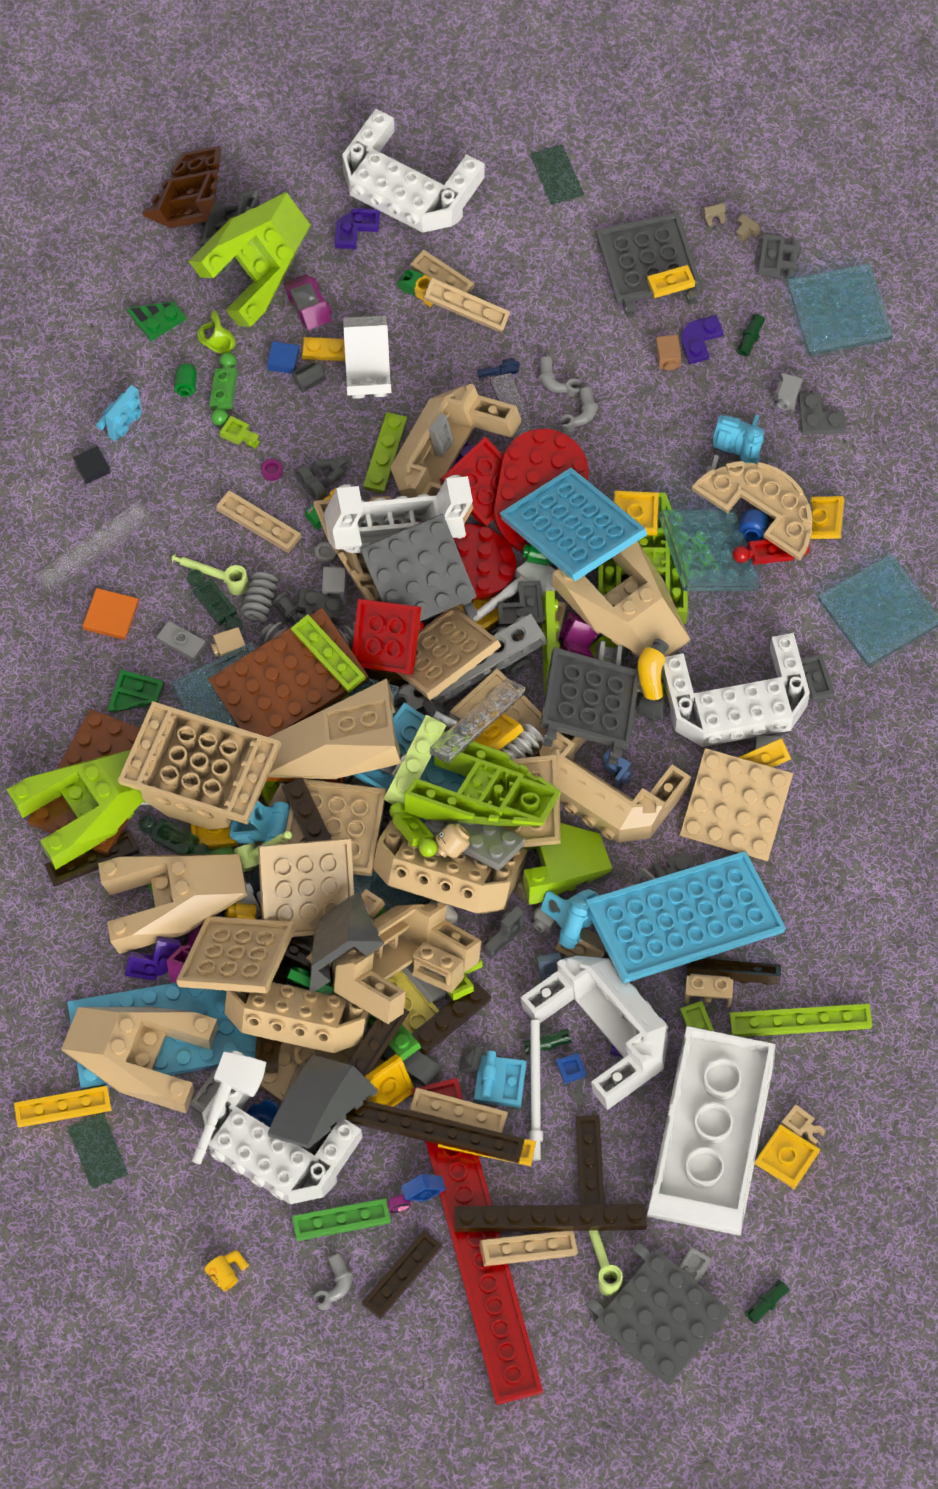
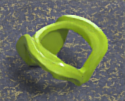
(221, 340)

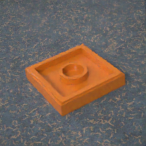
(110, 614)

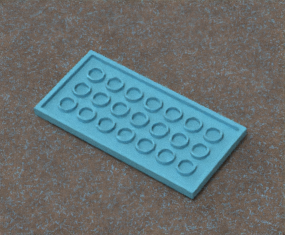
(684, 917)
(175, 1055)

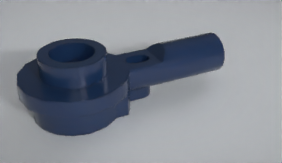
(507, 366)

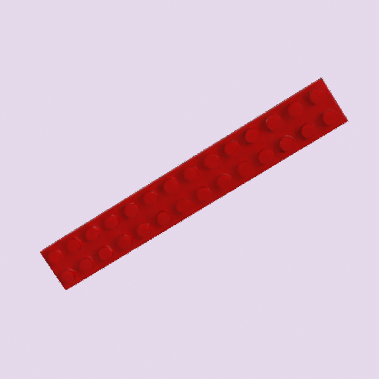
(487, 1288)

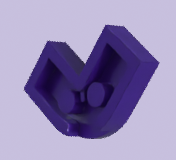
(349, 225)
(694, 336)
(154, 965)

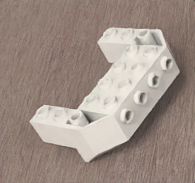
(400, 189)
(351, 519)
(741, 709)
(616, 1011)
(275, 1164)

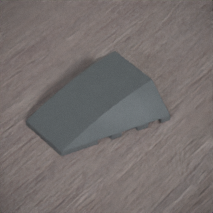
(220, 215)
(337, 932)
(317, 1098)

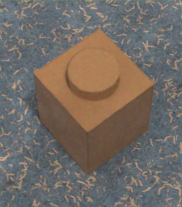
(668, 352)

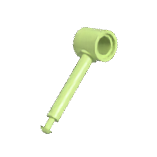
(232, 573)
(249, 852)
(607, 1270)

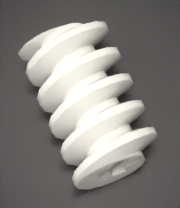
(524, 743)

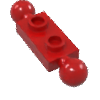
(761, 553)

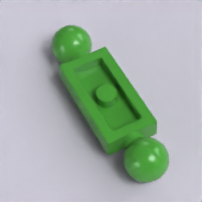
(223, 389)

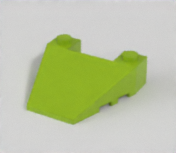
(567, 864)

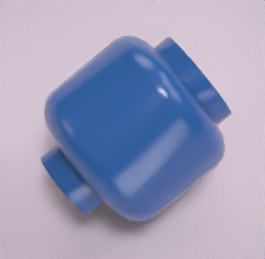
(753, 525)

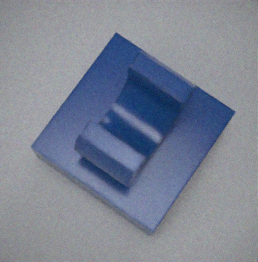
(571, 1068)

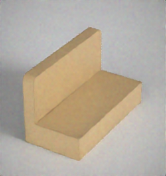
(589, 946)

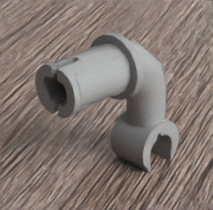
(548, 379)
(588, 410)
(342, 1280)

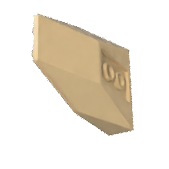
(341, 739)

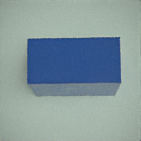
(283, 357)
(423, 1187)

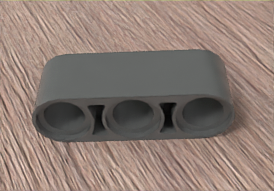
(418, 1066)

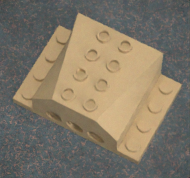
(198, 767)

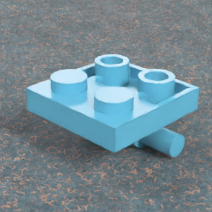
(121, 413)
(500, 1081)

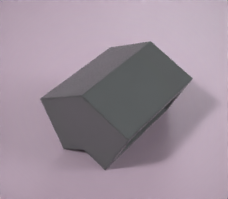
(308, 376)

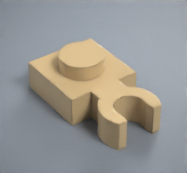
(801, 1123)

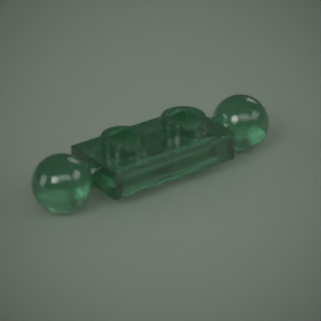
(214, 600)
(172, 837)

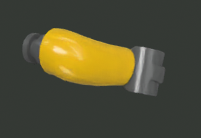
(649, 672)

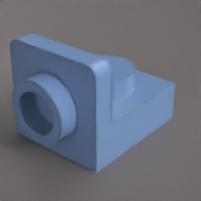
(623, 769)

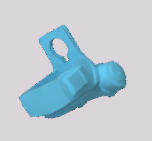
(739, 438)
(263, 824)
(571, 917)

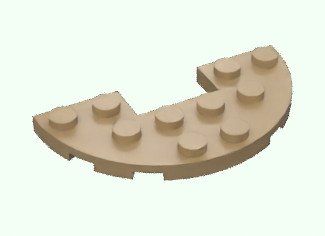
(770, 492)

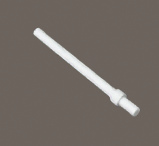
(535, 1133)

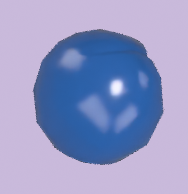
(264, 1111)

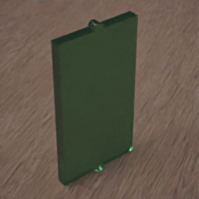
(556, 174)
(97, 1150)

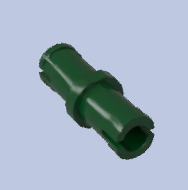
(750, 335)
(550, 1041)
(767, 1301)

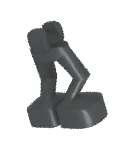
(308, 479)

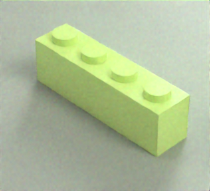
(415, 759)

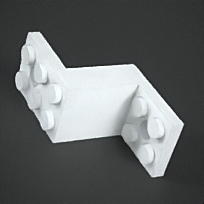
(367, 356)

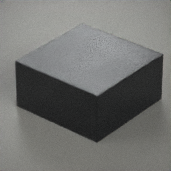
(91, 465)

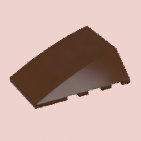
(189, 192)

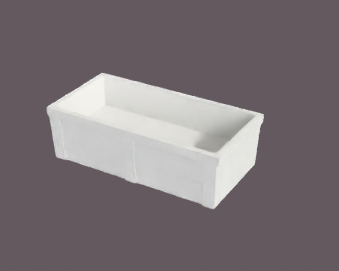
(712, 1131)

